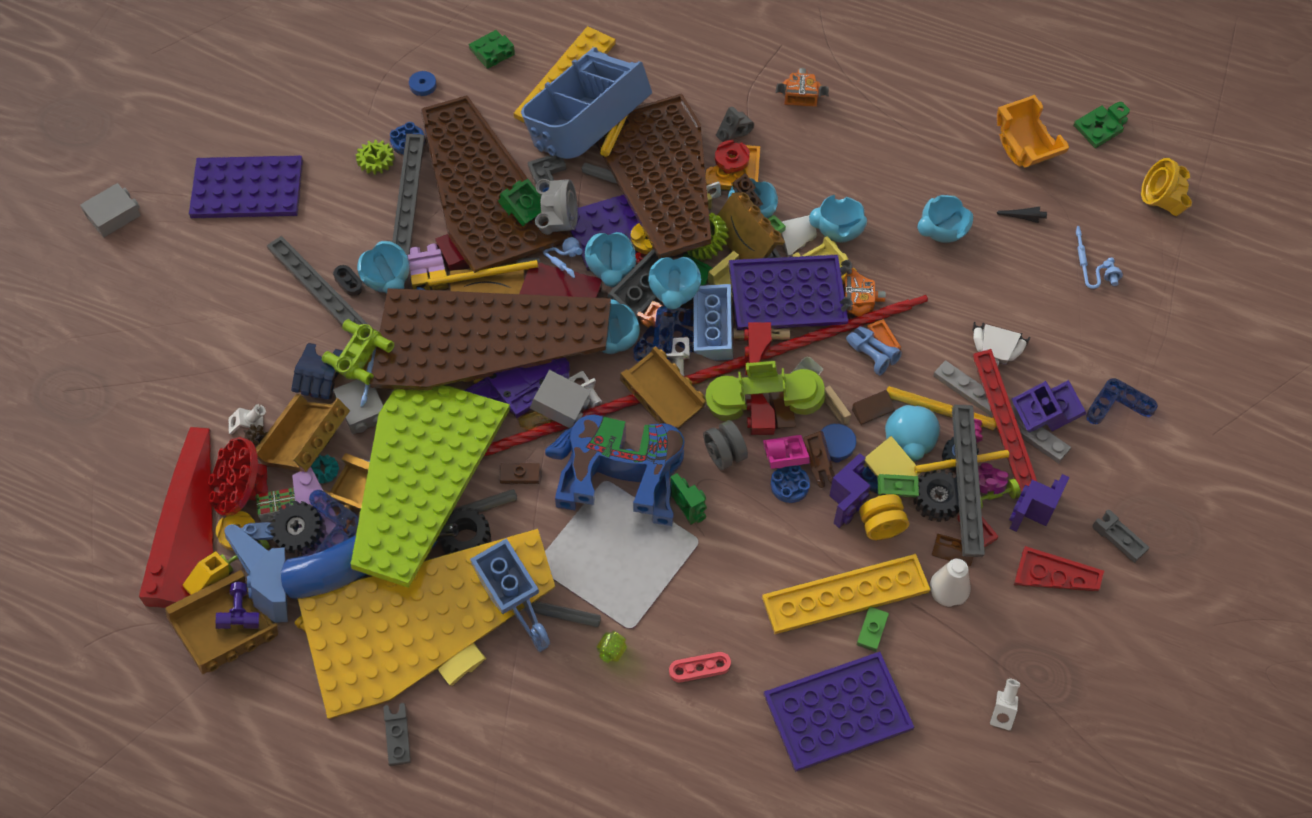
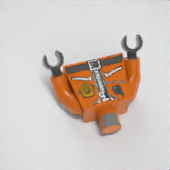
(802, 89)
(858, 292)

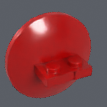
(236, 477)

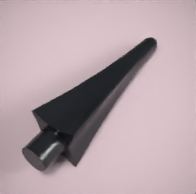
(1030, 214)

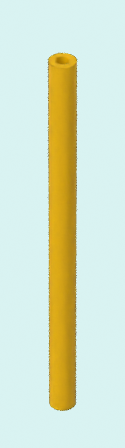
(483, 273)

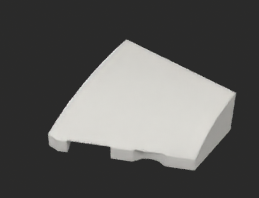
(797, 234)

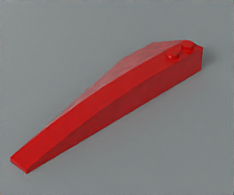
(184, 526)

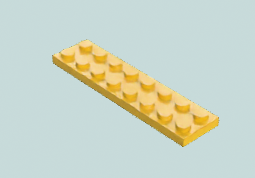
(586, 41)
(845, 593)

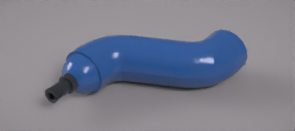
(329, 568)

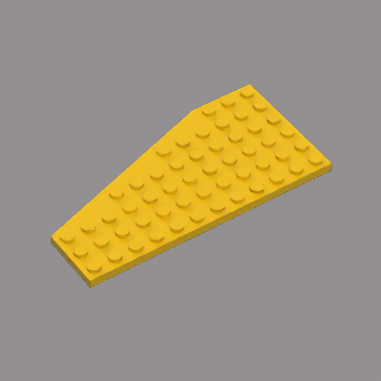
(385, 637)

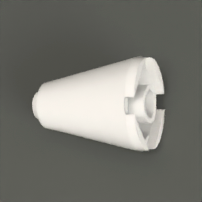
(951, 583)

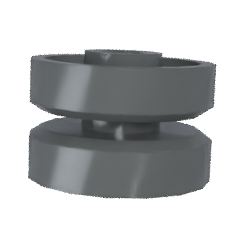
(725, 445)

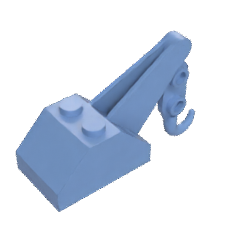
(262, 567)
(510, 585)

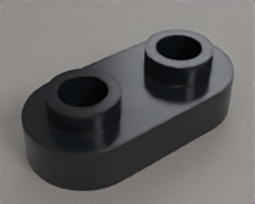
(349, 281)

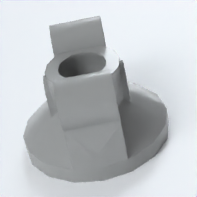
(557, 206)

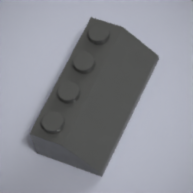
(634, 287)

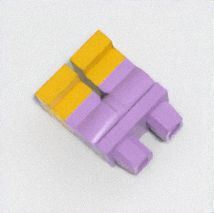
(426, 263)

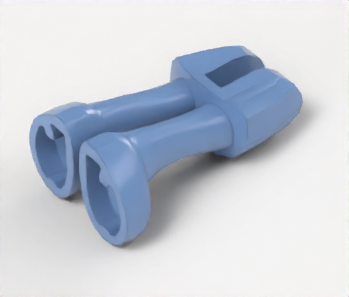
(861, 341)

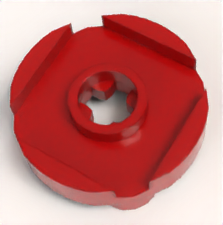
(729, 164)

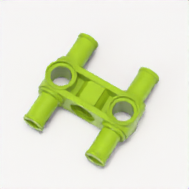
(357, 351)

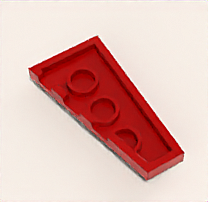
(1052, 571)

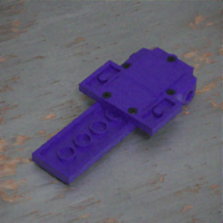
(518, 385)

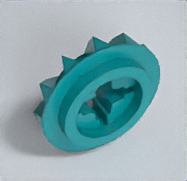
(331, 469)

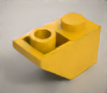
(206, 573)

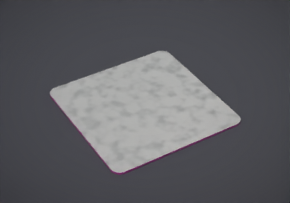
(618, 555)

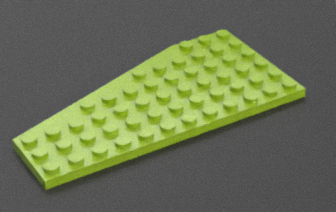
(416, 474)

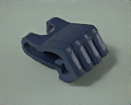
(313, 376)

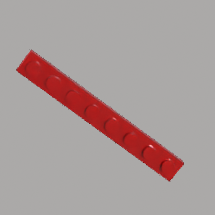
(1004, 418)

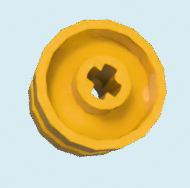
(884, 517)

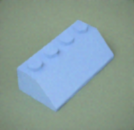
(714, 322)

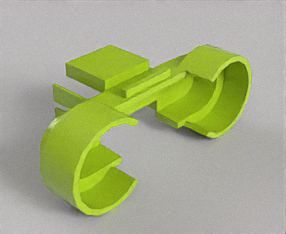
(802, 390)

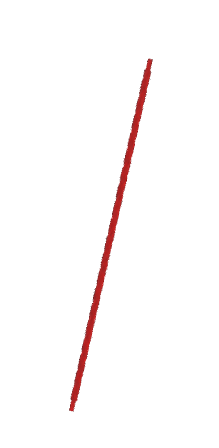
(714, 371)

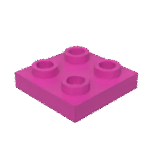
(786, 451)

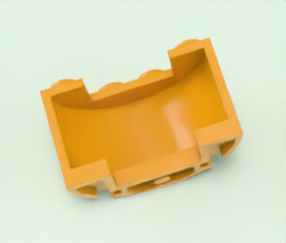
(1025, 135)

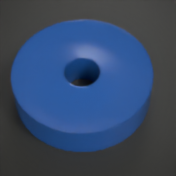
(420, 89)

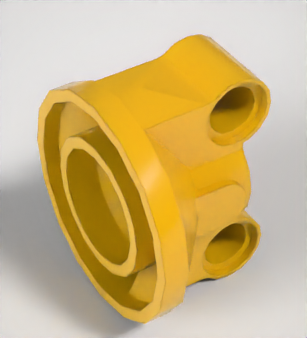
(1167, 186)

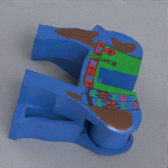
(599, 446)

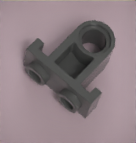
(734, 125)

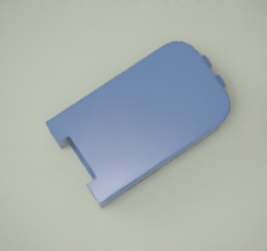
(584, 103)

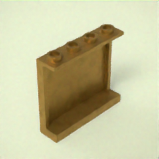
(300, 433)
(196, 625)

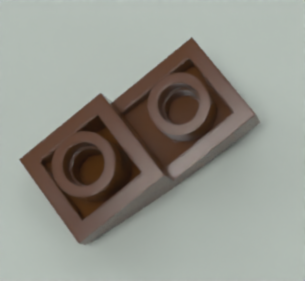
(745, 185)
(783, 415)

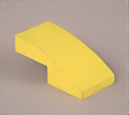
(461, 663)

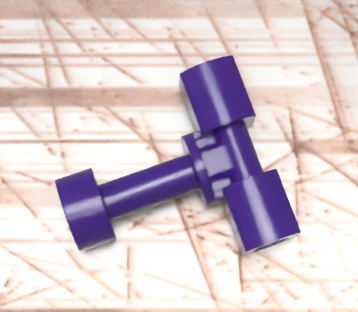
(237, 615)

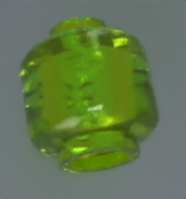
(611, 647)

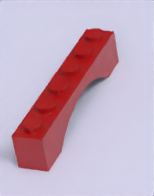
(761, 412)

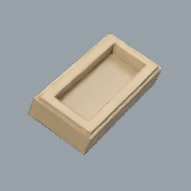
(837, 406)

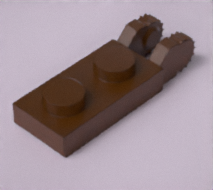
(819, 457)

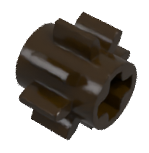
(251, 433)

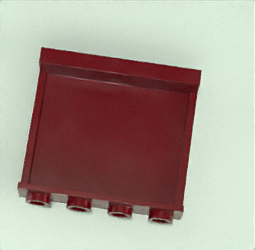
(554, 282)

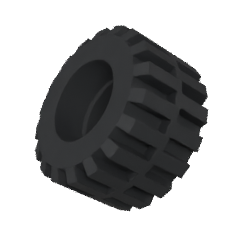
(467, 520)

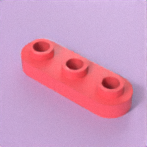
(708, 662)

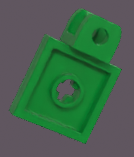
(1111, 121)

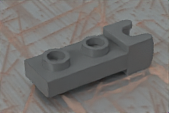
(1120, 536)
(397, 736)

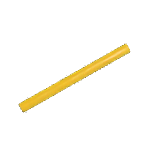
(952, 463)

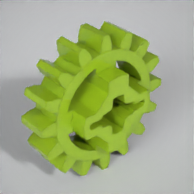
(375, 157)

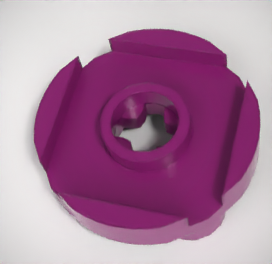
(992, 479)

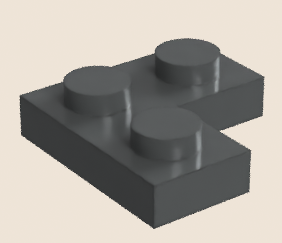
(545, 167)

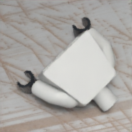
(1004, 343)

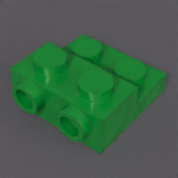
(492, 49)
(521, 201)
(688, 499)

